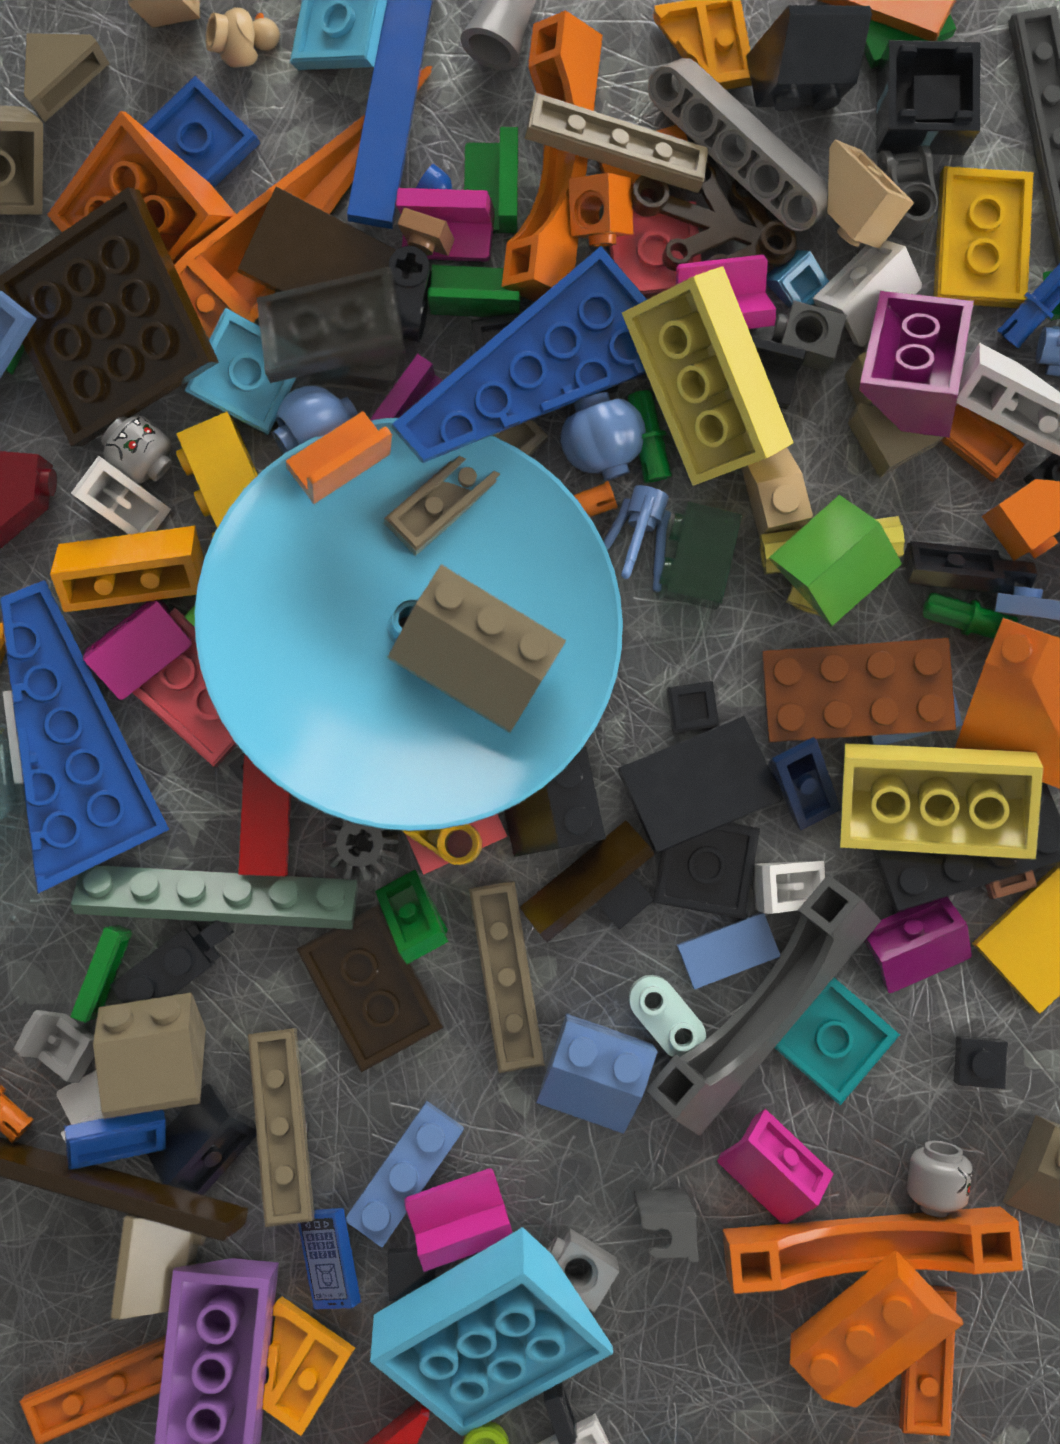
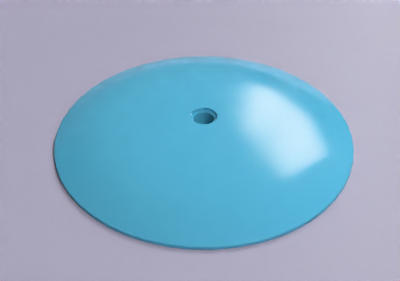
(311, 601)

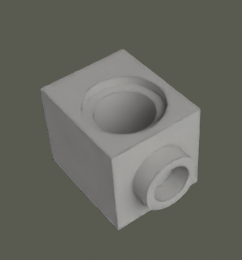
(602, 1272)

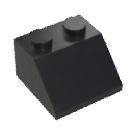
(809, 56)
(559, 813)

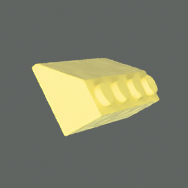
(707, 376)
(941, 800)

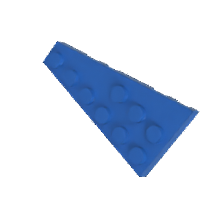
(543, 360)
(75, 764)

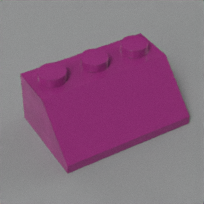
(917, 360)

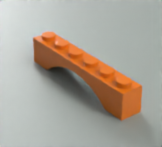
(566, 68)
(1027, 519)
(804, 1251)

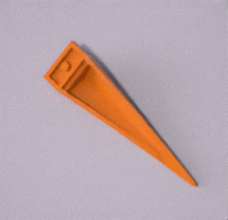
(213, 263)

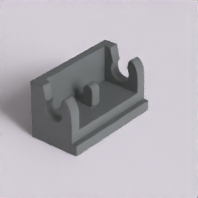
(669, 1213)

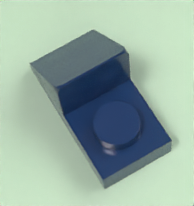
(805, 783)

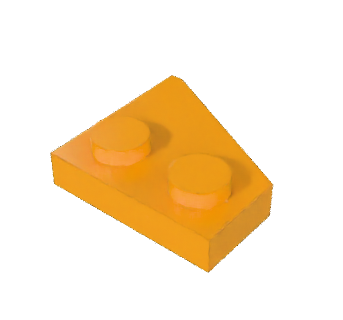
(709, 34)
(301, 1365)

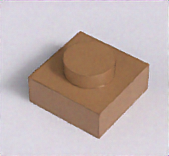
(426, 232)

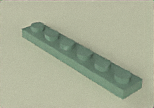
(215, 897)

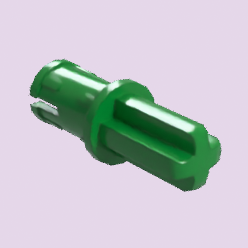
(653, 454)
(964, 615)

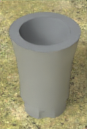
(497, 32)

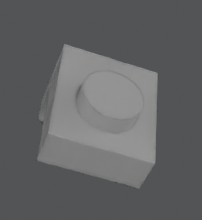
(57, 1043)

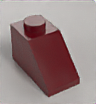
(24, 491)

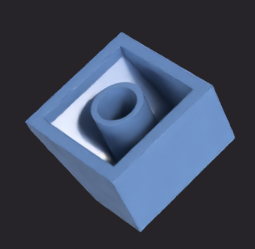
(597, 1073)

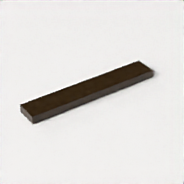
(121, 1192)

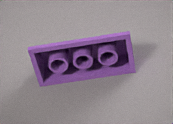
(217, 1352)

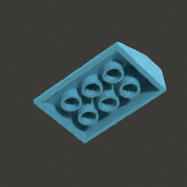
(488, 1334)

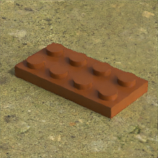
(858, 690)

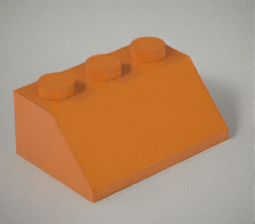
(871, 1332)

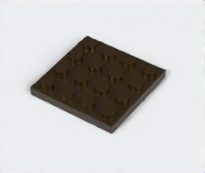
(108, 318)

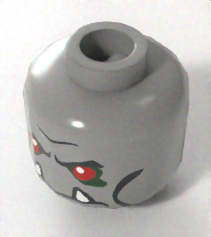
(137, 448)
(939, 1178)

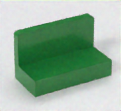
(496, 170)
(470, 292)

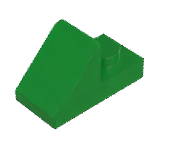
(412, 917)

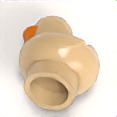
(236, 35)

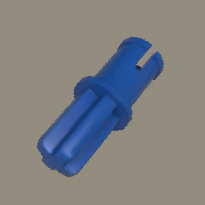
(1033, 310)

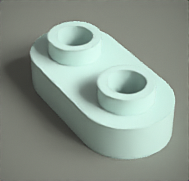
(667, 1017)

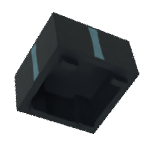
(895, 118)

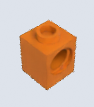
(585, 200)

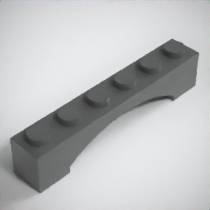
(710, 1074)

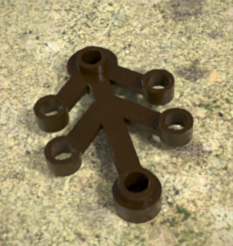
(718, 223)

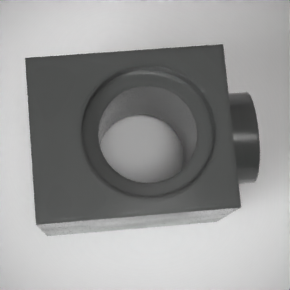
(823, 323)

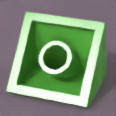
(837, 559)

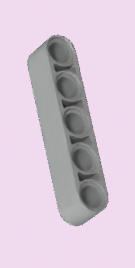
(720, 136)

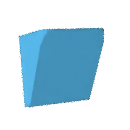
(797, 279)

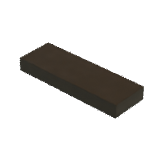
(586, 881)

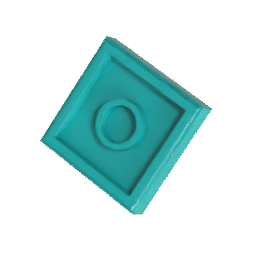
(837, 1041)

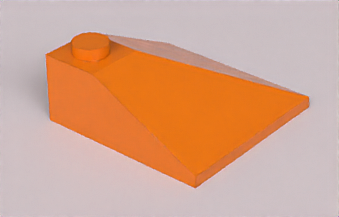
(129, 156)
(1018, 698)

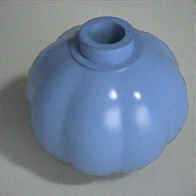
(309, 414)
(603, 435)

